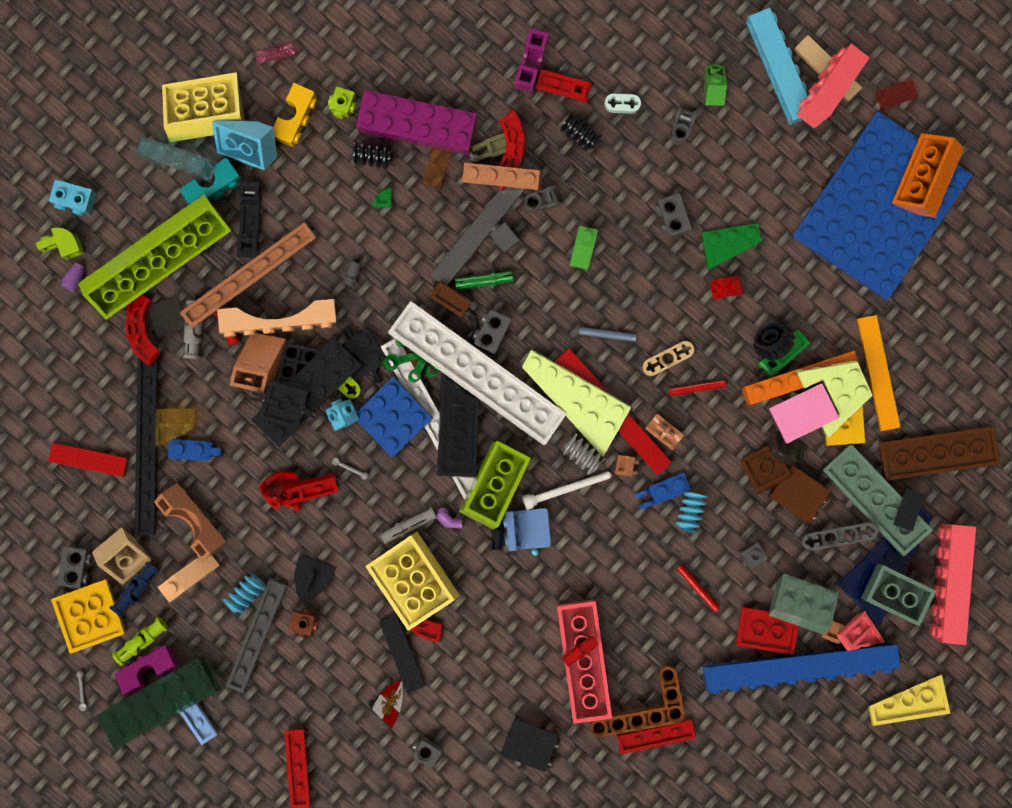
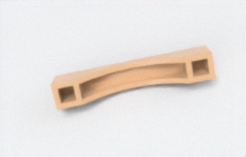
(236, 321)

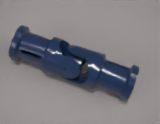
(142, 581)

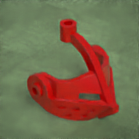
(273, 496)

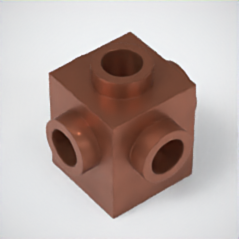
(296, 624)

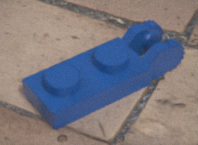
(665, 490)

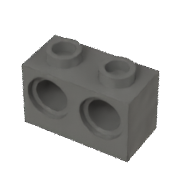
(678, 215)
(496, 333)
(69, 565)

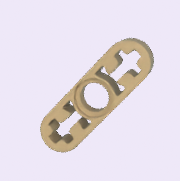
(678, 347)

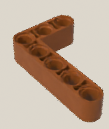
(645, 713)

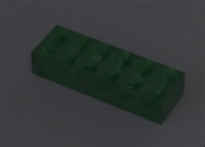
(158, 702)

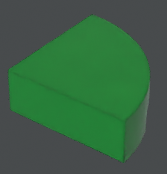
(383, 199)

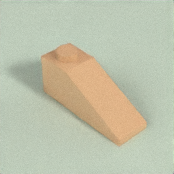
(187, 577)

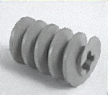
(583, 454)

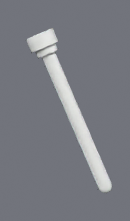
(531, 500)

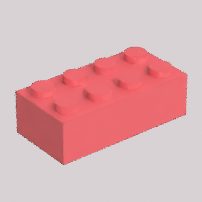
(832, 85)

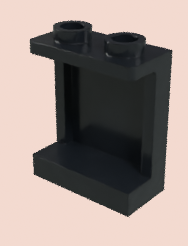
(530, 744)

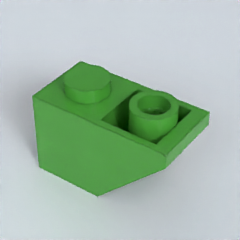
(715, 85)

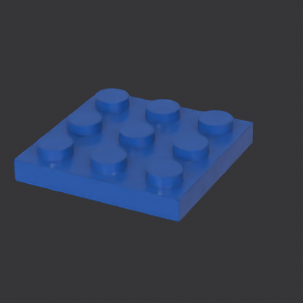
(393, 417)

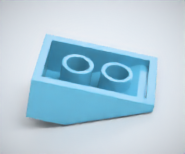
(246, 142)

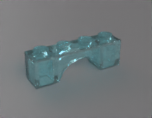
(182, 160)

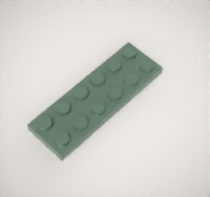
(874, 498)

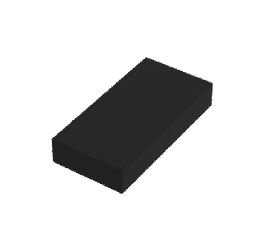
(909, 509)

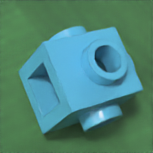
(342, 414)

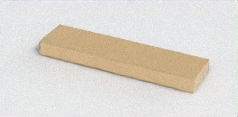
(818, 60)

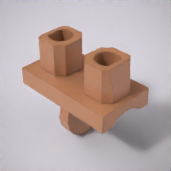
(664, 432)

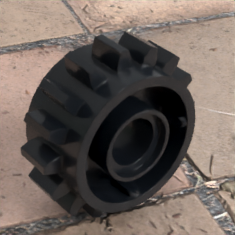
(774, 341)

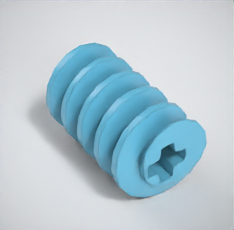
(691, 512)
(245, 593)

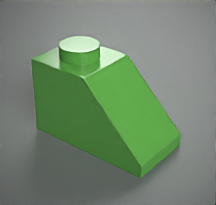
(583, 247)

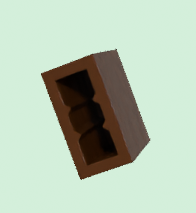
(800, 495)

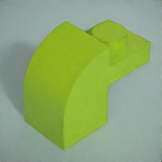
(64, 240)

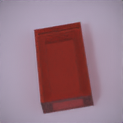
(896, 95)

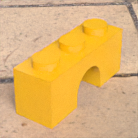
(290, 130)

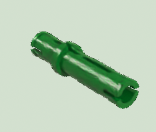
(484, 280)

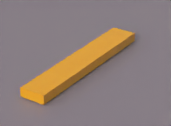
(878, 373)

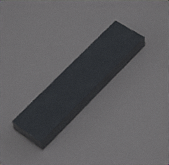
(402, 653)

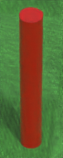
(697, 387)
(698, 588)

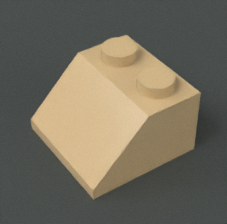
(121, 556)

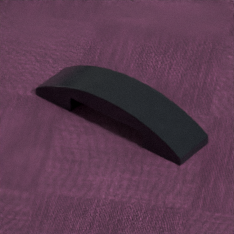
(249, 219)

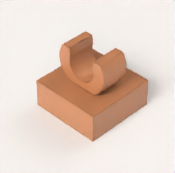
(625, 465)

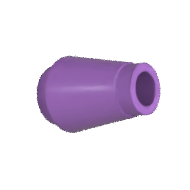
(73, 277)

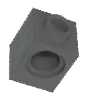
(504, 237)
(753, 555)
(426, 760)

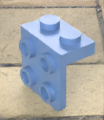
(527, 529)

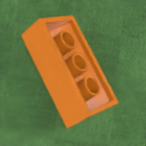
(928, 174)

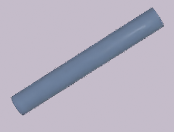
(607, 334)

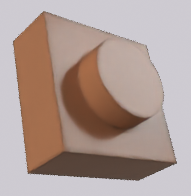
(832, 633)

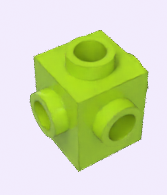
(342, 103)

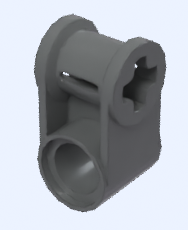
(683, 122)
(543, 199)

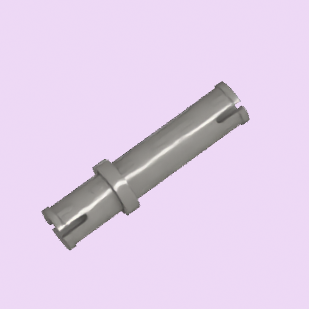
(408, 525)

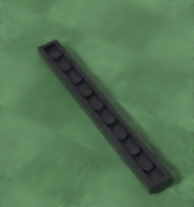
(145, 448)

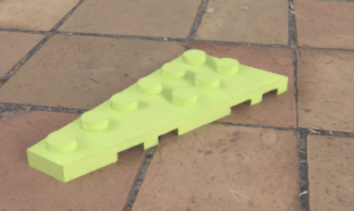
(585, 405)

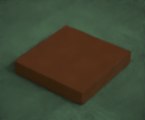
(765, 470)

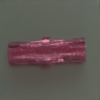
(275, 53)

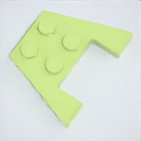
(845, 387)

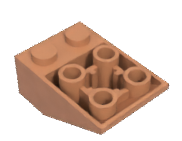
(258, 363)

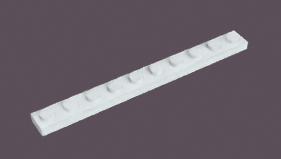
(422, 396)

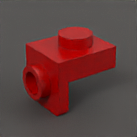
(726, 287)

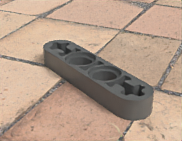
(840, 538)

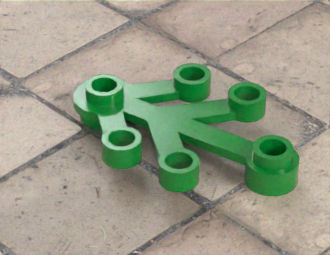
(408, 358)

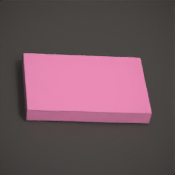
(803, 413)

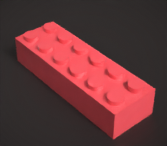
(953, 583)
(587, 675)

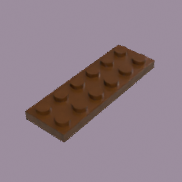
(939, 453)

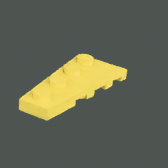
(917, 702)

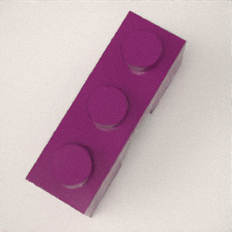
(531, 61)
(131, 677)

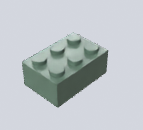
(898, 594)
(803, 604)

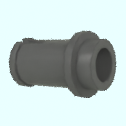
(352, 274)

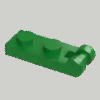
(800, 344)

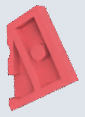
(860, 633)

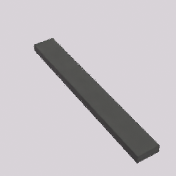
(479, 230)

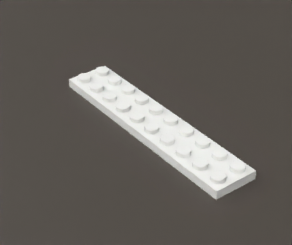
(477, 373)

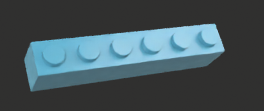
(778, 62)

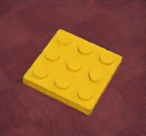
(87, 617)

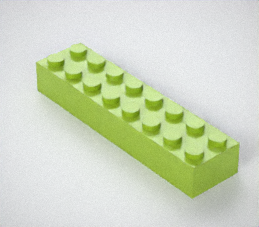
(154, 257)

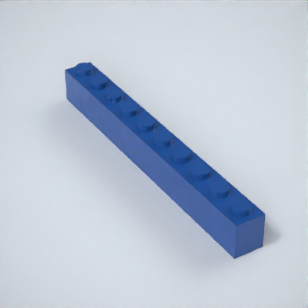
(800, 667)

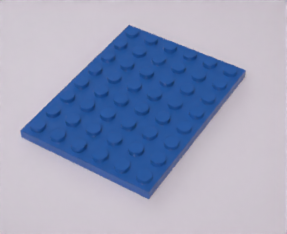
(855, 217)

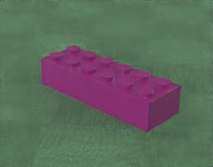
(416, 122)

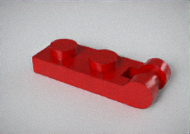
(563, 86)
(309, 489)

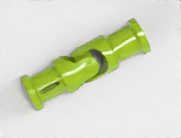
(138, 642)

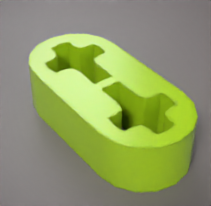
(345, 390)

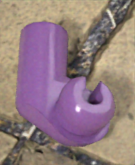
(447, 521)

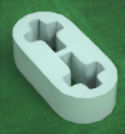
(622, 108)

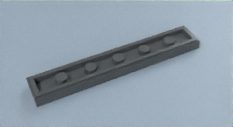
(256, 635)

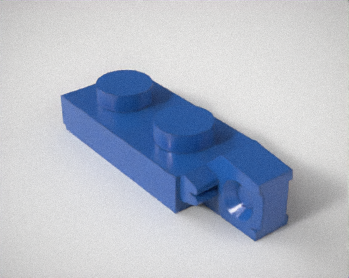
(192, 450)

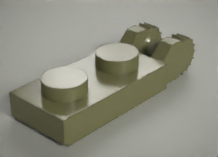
(495, 145)

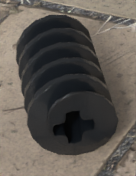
(581, 132)
(372, 154)

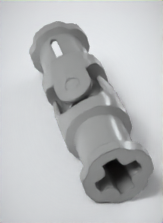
(192, 339)

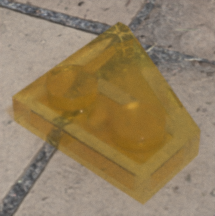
(173, 424)

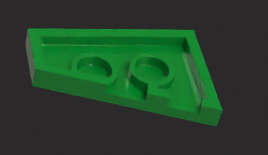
(729, 242)

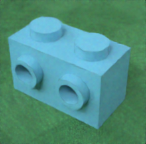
(72, 197)

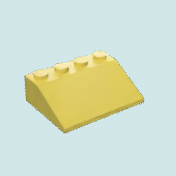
(196, 103)
(412, 581)

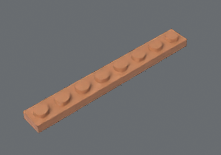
(247, 275)

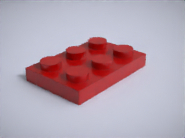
(765, 632)

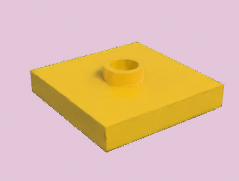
(849, 432)

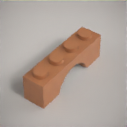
(502, 176)
(178, 504)

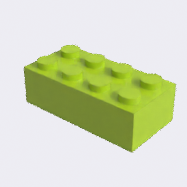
(495, 485)

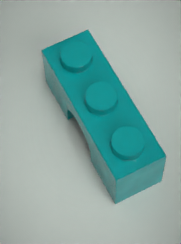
(225, 178)

